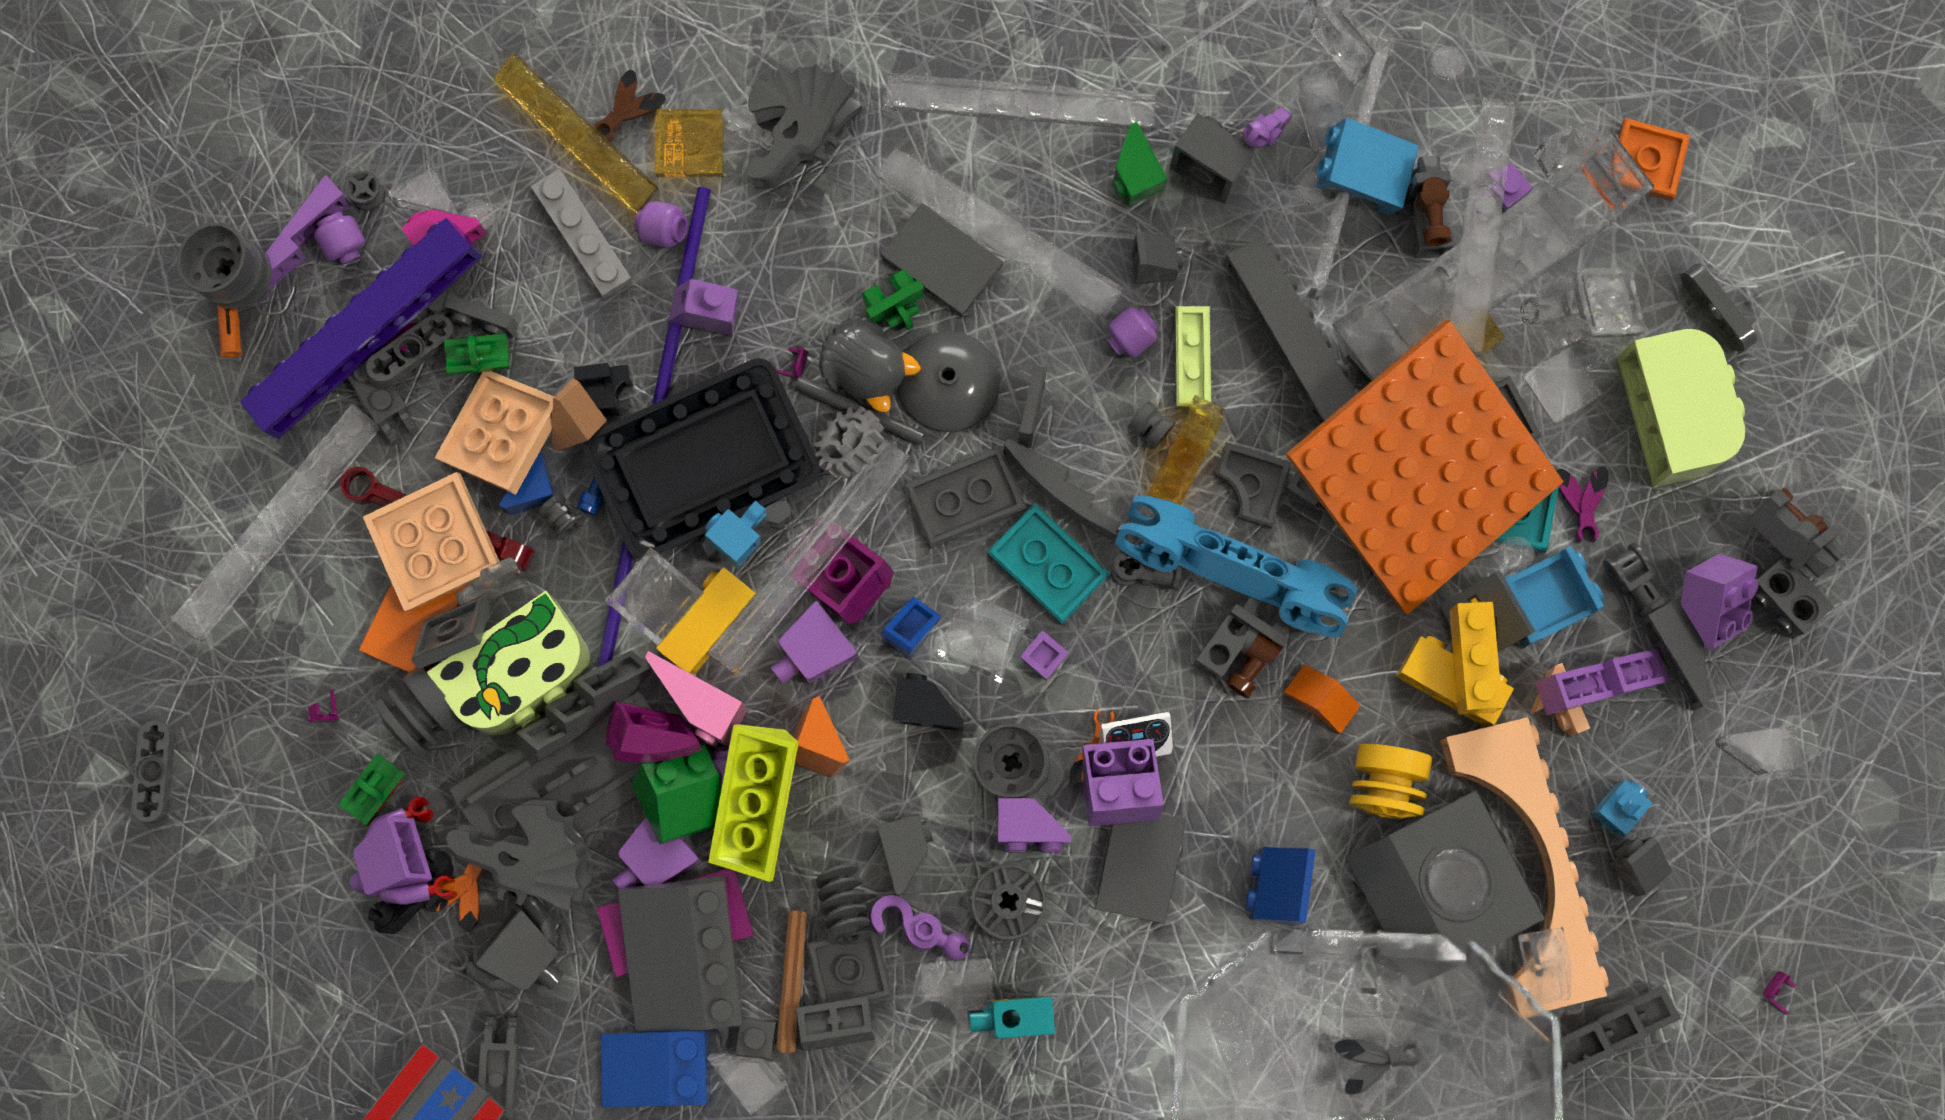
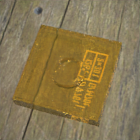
(689, 143)

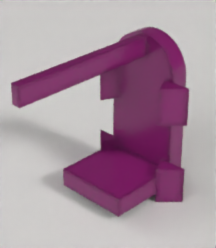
(799, 365)
(316, 716)
(1773, 988)

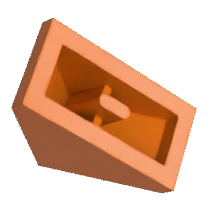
(1322, 698)

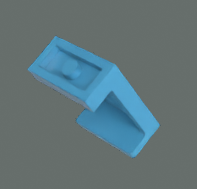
(1367, 164)
(1555, 594)

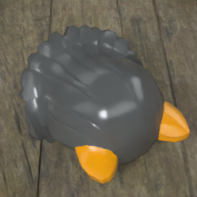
(864, 362)

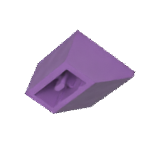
(1719, 598)
(1121, 782)
(1027, 824)

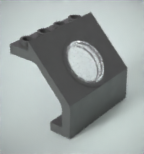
(1448, 878)

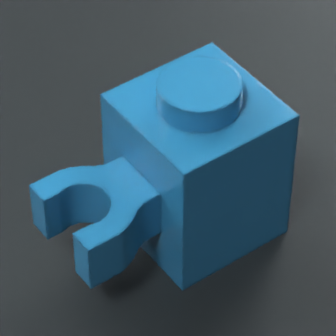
(734, 535)
(1622, 807)

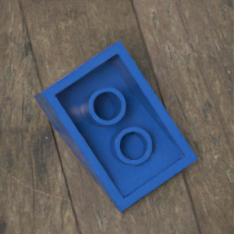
(1281, 885)
(655, 1069)

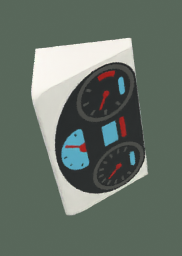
(1141, 728)

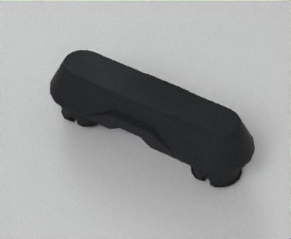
(393, 917)

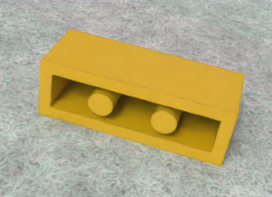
(706, 621)
(1475, 658)
(1433, 673)

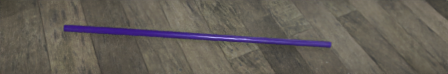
(661, 393)

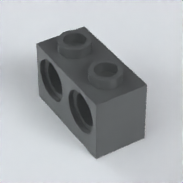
(1795, 589)

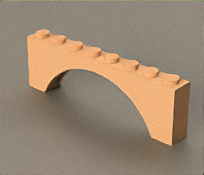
(1509, 765)

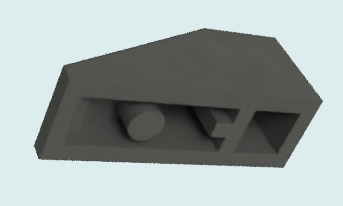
(1680, 650)

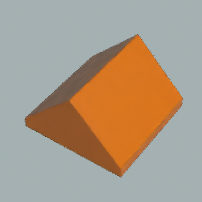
(818, 741)

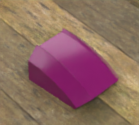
(852, 581)
(648, 735)

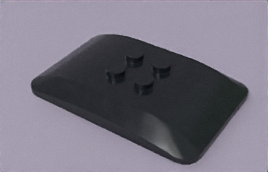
(701, 455)

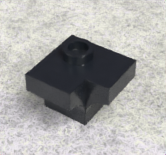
(605, 385)

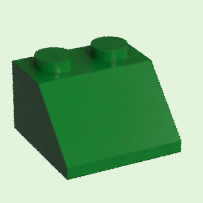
(679, 795)

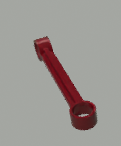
(384, 495)

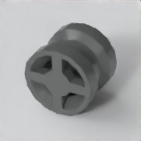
(360, 184)

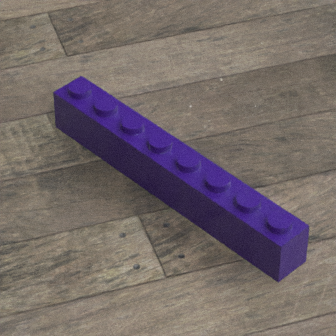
(361, 328)

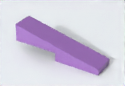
(285, 251)
(1601, 681)

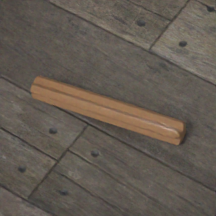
(791, 981)

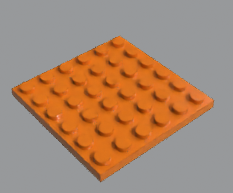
(1425, 467)

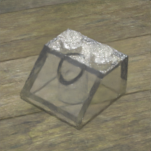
(983, 637)

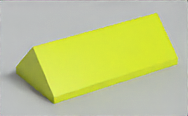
(753, 800)

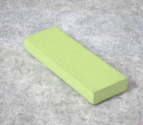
(1192, 354)

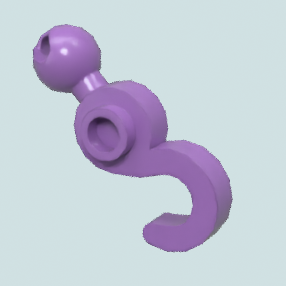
(1266, 129)
(921, 931)

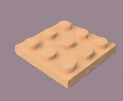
(498, 432)
(431, 541)

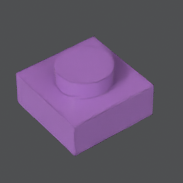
(1515, 187)
(1044, 655)

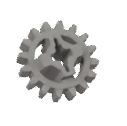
(849, 442)

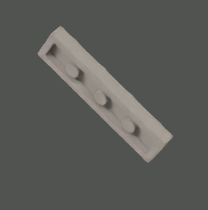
(581, 234)

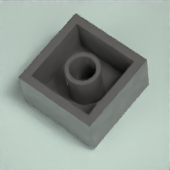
(1212, 157)

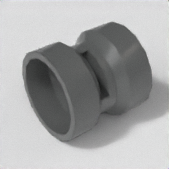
(1151, 424)

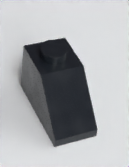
(923, 705)

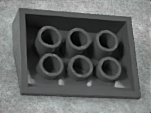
(681, 955)

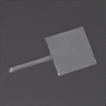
(1565, 384)

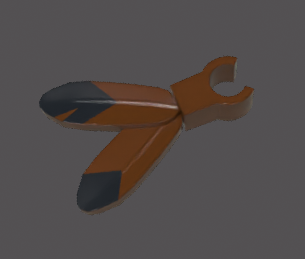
(627, 107)

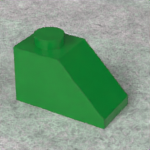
(1137, 169)

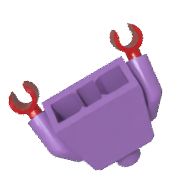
(393, 859)

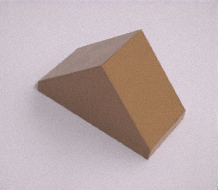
(574, 417)

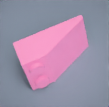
(702, 704)

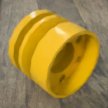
(1390, 781)

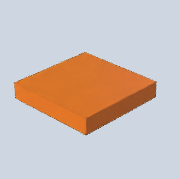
(1657, 153)

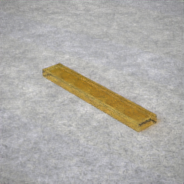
(575, 133)

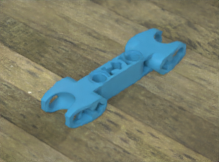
(1176, 541)

